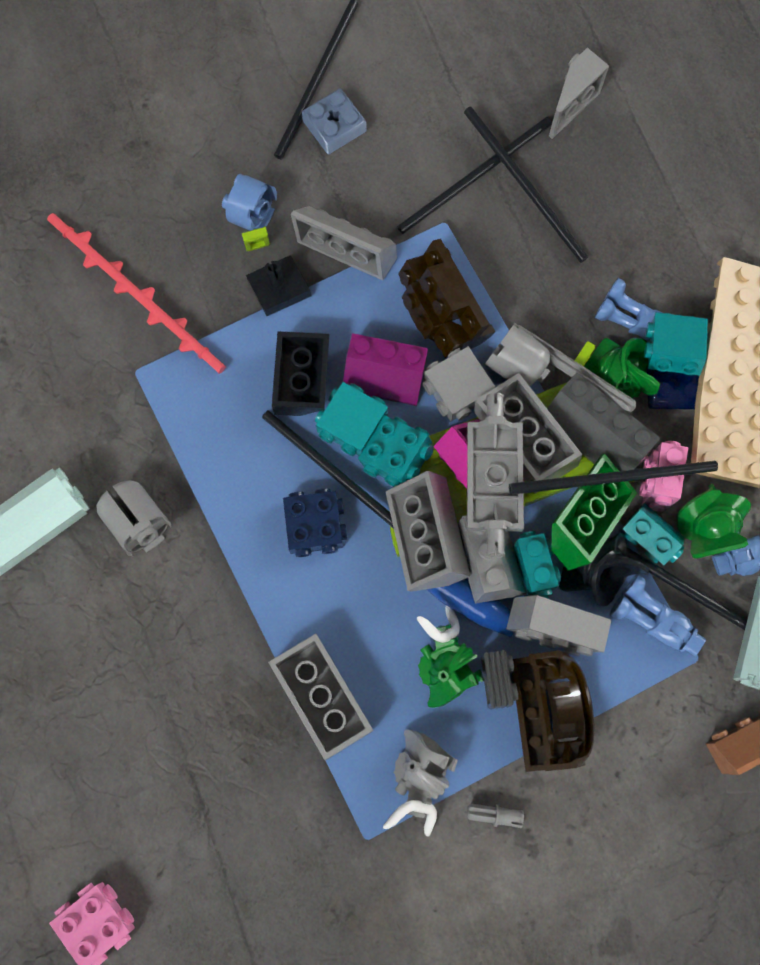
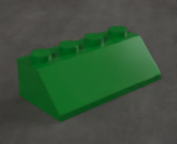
(590, 518)

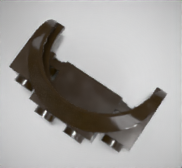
(438, 296)

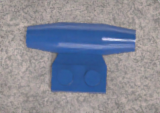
(489, 614)

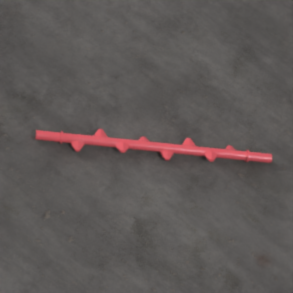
(143, 296)

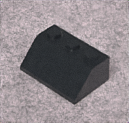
(300, 373)

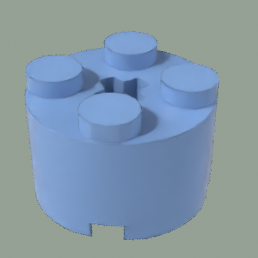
(249, 203)

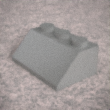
(490, 576)

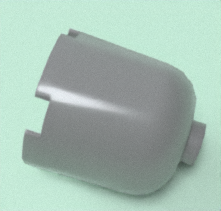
(520, 355)

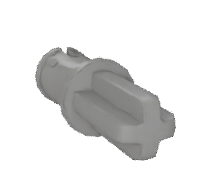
(496, 815)

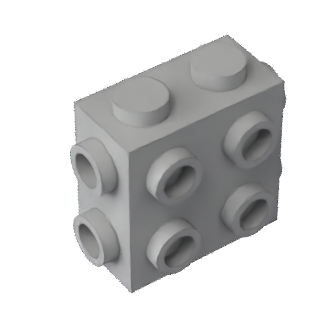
(457, 383)

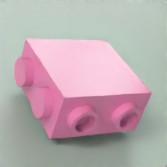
(663, 491)
(93, 924)

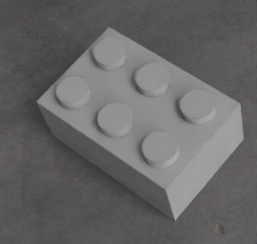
(558, 625)

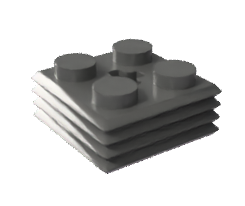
(498, 687)

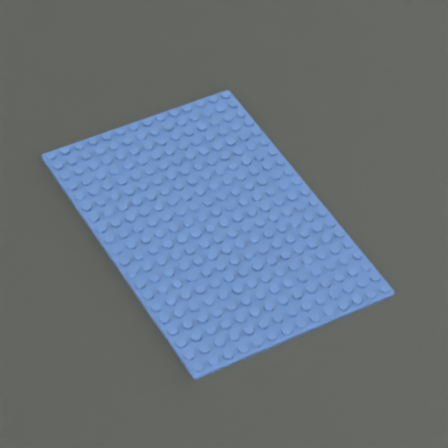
(360, 593)

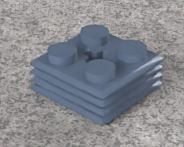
(321, 123)

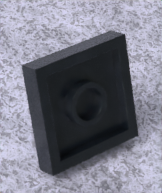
(278, 285)

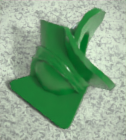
(623, 367)
(713, 522)

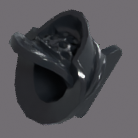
(605, 572)

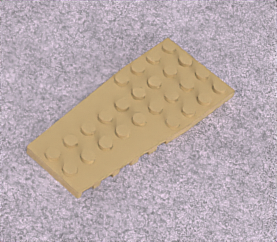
(729, 384)

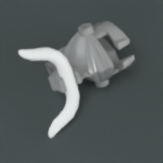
(421, 772)

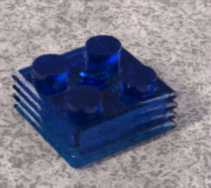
(673, 396)

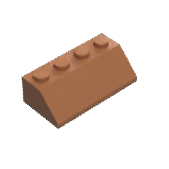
(737, 749)

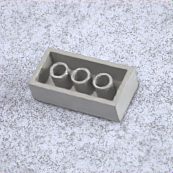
(546, 446)
(320, 697)

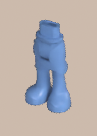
(617, 297)
(739, 561)
(668, 625)

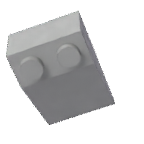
(580, 88)

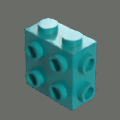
(676, 343)
(350, 418)
(396, 451)
(654, 535)
(535, 564)

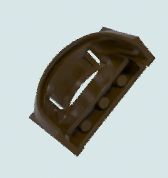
(569, 708)

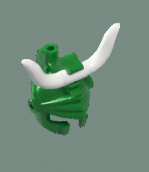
(447, 667)

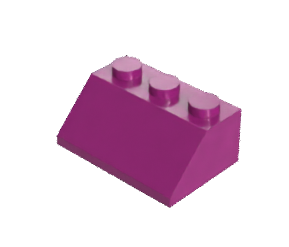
(385, 368)

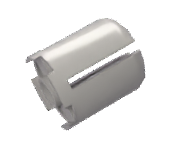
(133, 536)

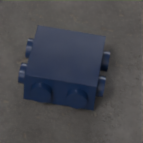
(314, 522)

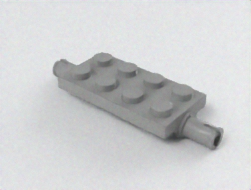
(493, 464)

